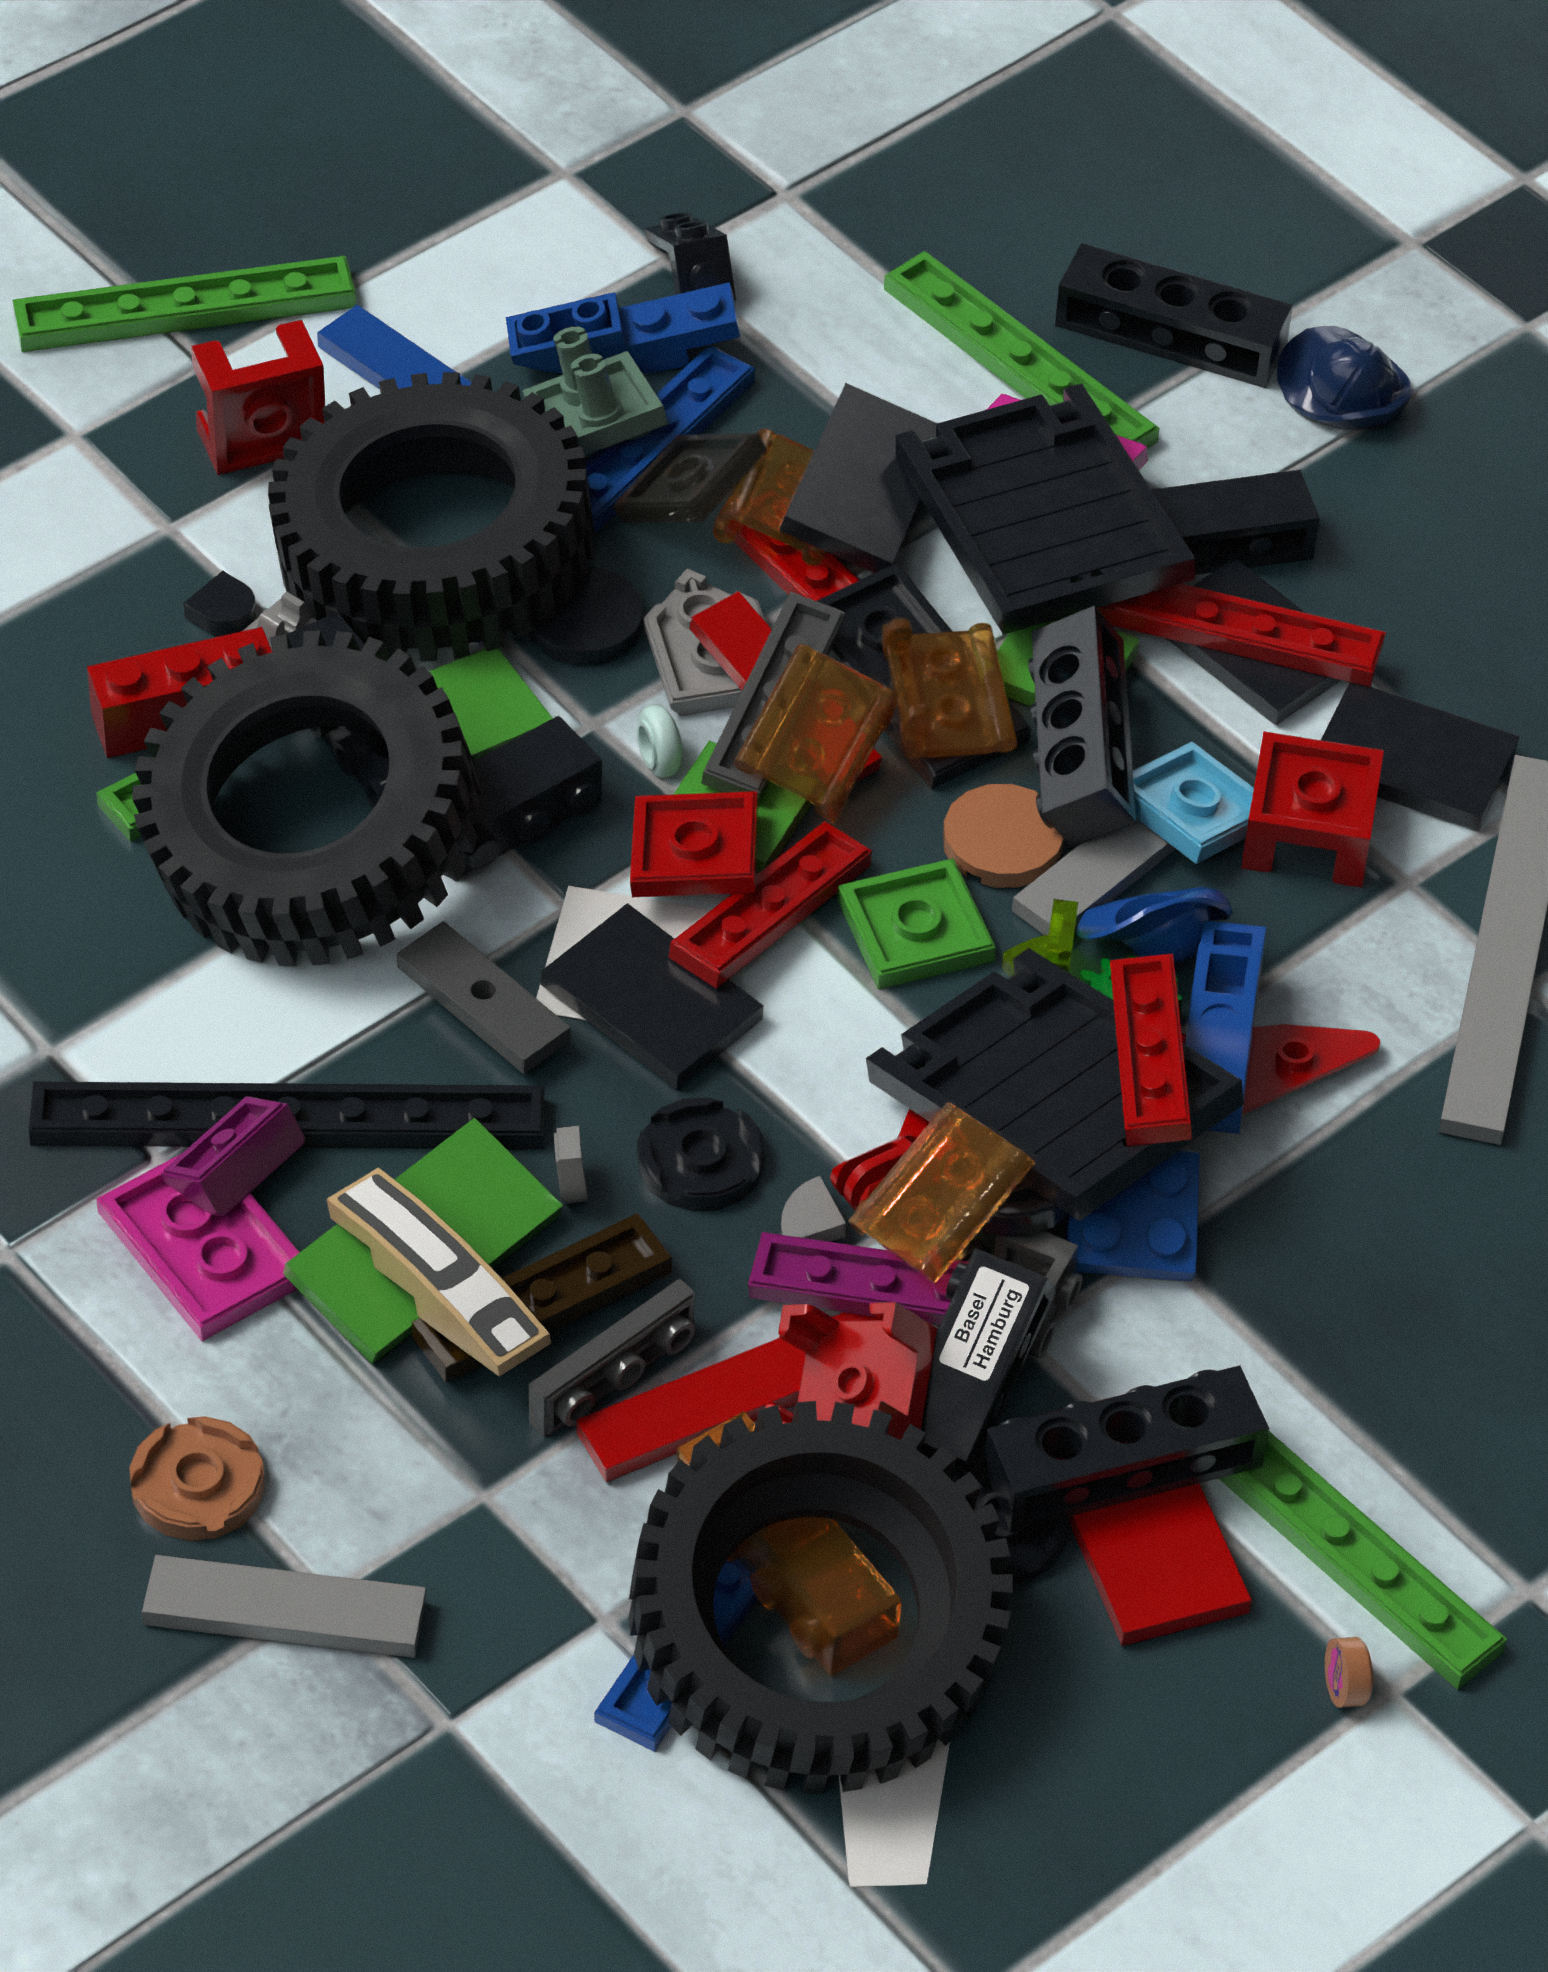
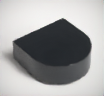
(222, 606)

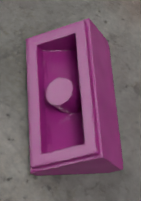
(235, 1155)

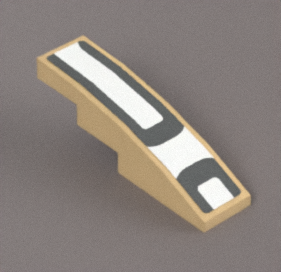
(444, 1274)

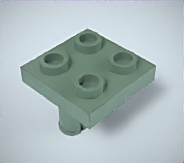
(599, 397)

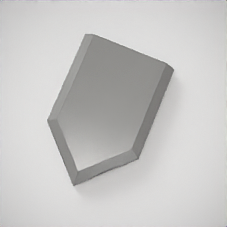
(687, 670)

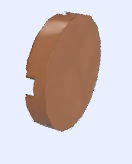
(1000, 836)
(197, 1479)

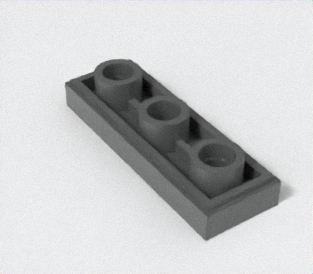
(483, 997)
(612, 1359)

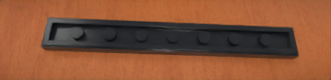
(326, 1113)

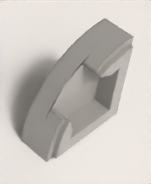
(812, 1213)

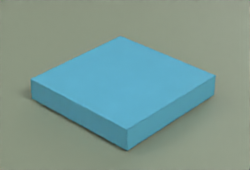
(1192, 802)

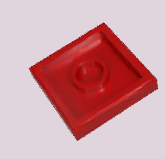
(694, 844)

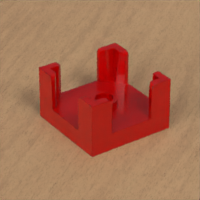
(258, 405)
(1313, 798)
(862, 1363)

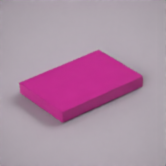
(201, 1262)

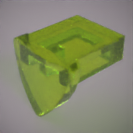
(1056, 945)

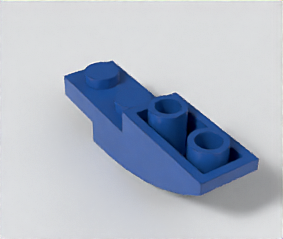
(652, 331)
(1226, 1001)

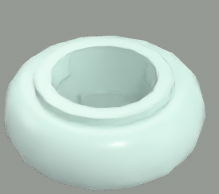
(659, 741)

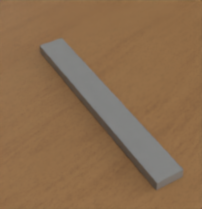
(1502, 963)

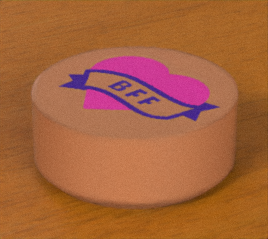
(1348, 1672)

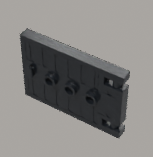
(1044, 509)
(1044, 1074)

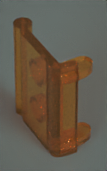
(766, 494)
(948, 691)
(818, 730)
(941, 1192)

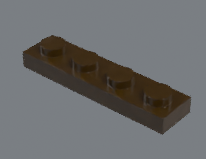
(567, 1286)

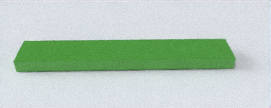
(183, 303)
(1004, 343)
(1368, 1564)

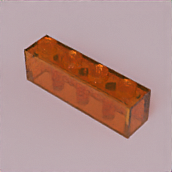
(816, 1582)

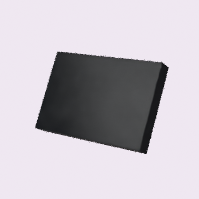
(1265, 686)
(1429, 755)
(647, 1001)

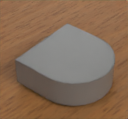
(570, 1165)

